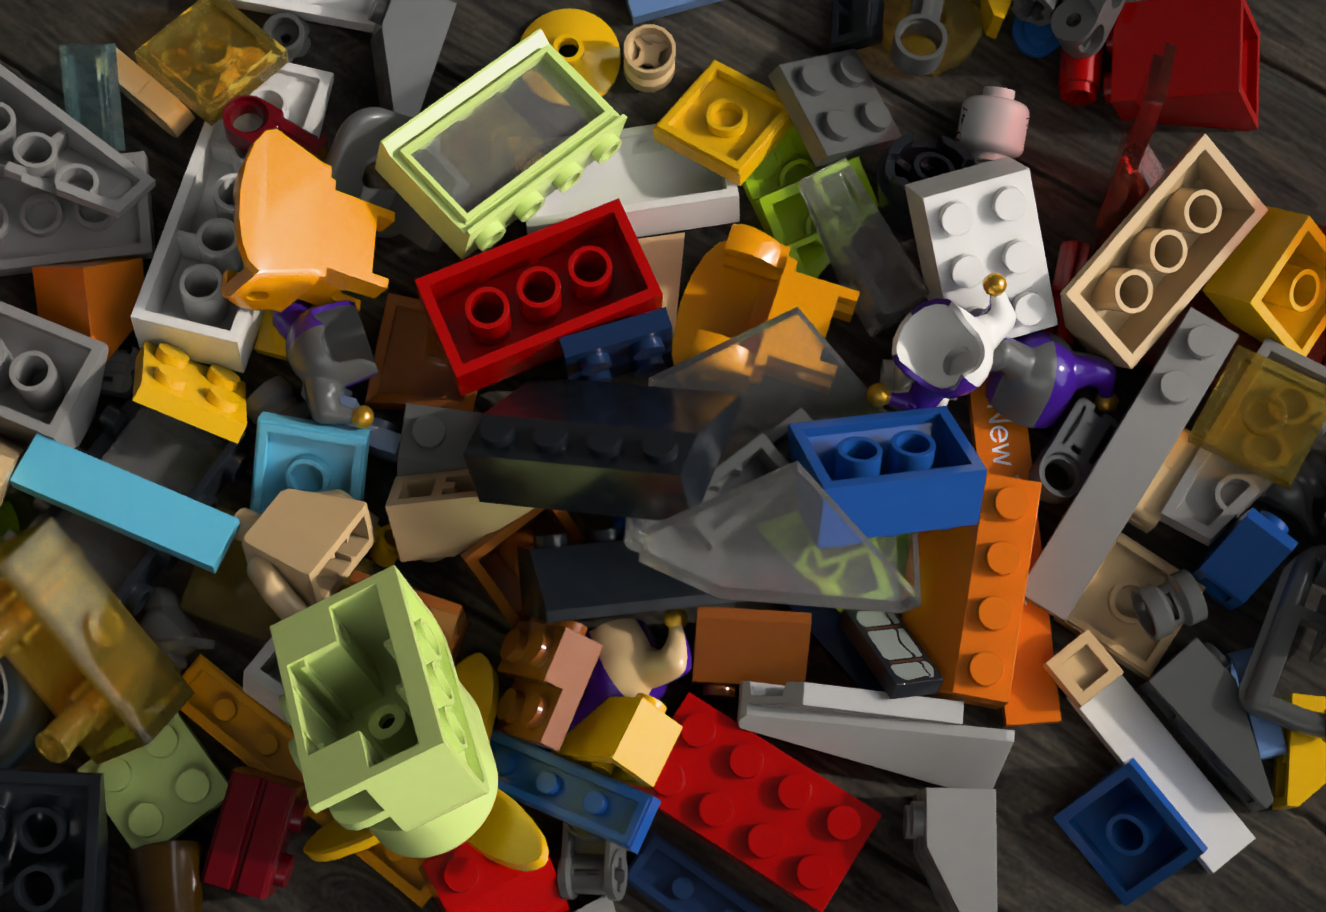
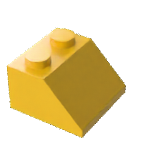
(1276, 281)

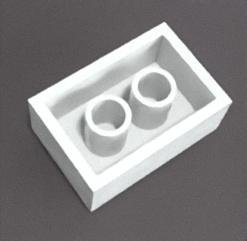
(978, 226)

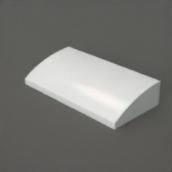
(655, 188)

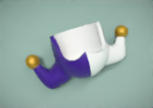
(946, 349)

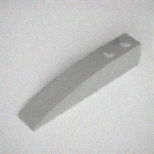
(1128, 463)

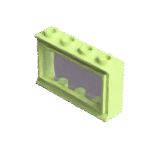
(499, 145)

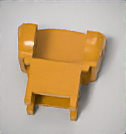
(299, 231)
(746, 285)

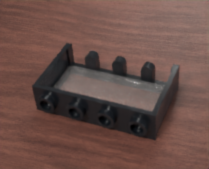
(163, 453)

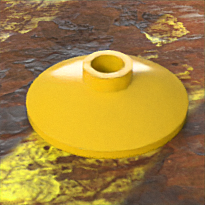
(597, 46)

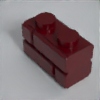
(255, 833)

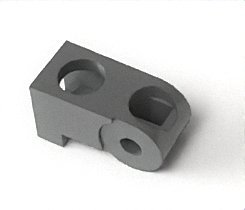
(1084, 25)

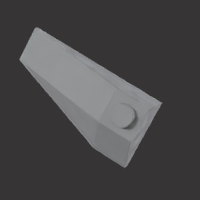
(61, 155)

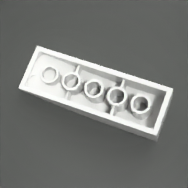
(183, 283)

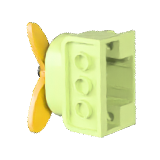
(395, 730)

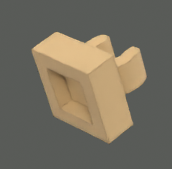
(1083, 669)

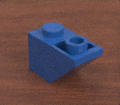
(1243, 557)

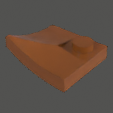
(411, 363)

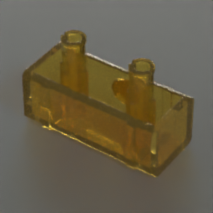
(81, 650)

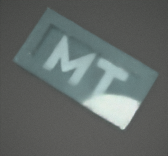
(93, 89)

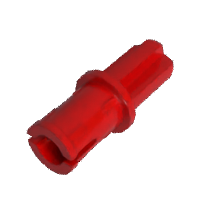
(1071, 259)

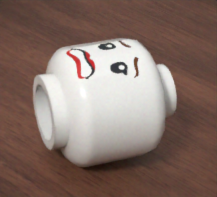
(993, 125)

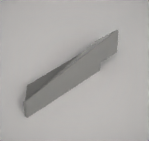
(900, 735)

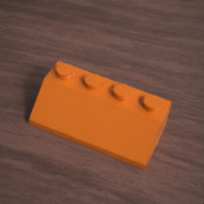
(976, 594)

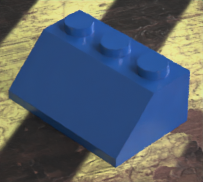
(894, 469)

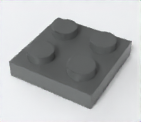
(834, 106)

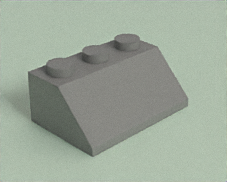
(47, 378)

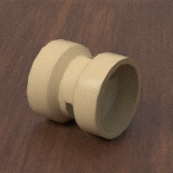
(649, 47)

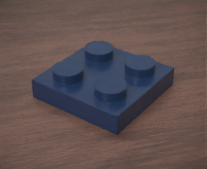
(617, 348)

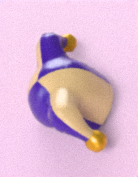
(634, 662)

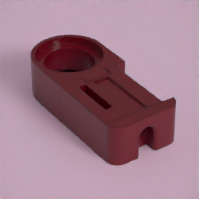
(272, 119)

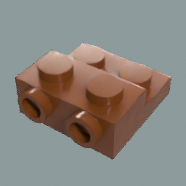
(550, 676)

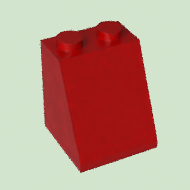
(1213, 65)

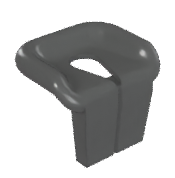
(354, 150)

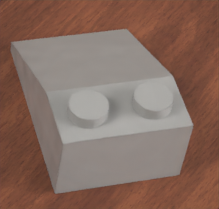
(956, 845)

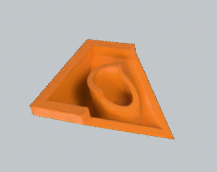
(91, 297)

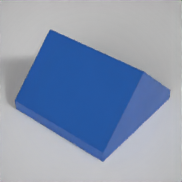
(1129, 831)

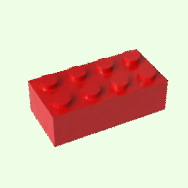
(518, 299)
(760, 806)

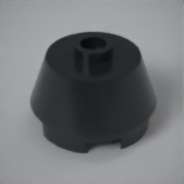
(910, 162)

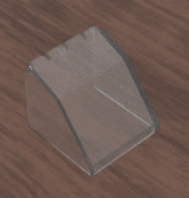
(782, 531)

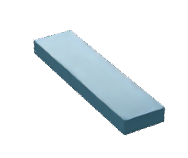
(125, 503)

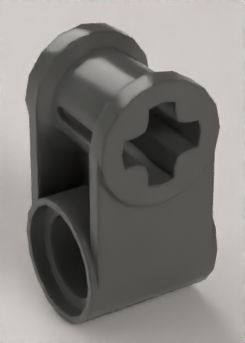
(586, 855)

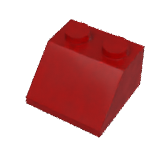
(473, 883)

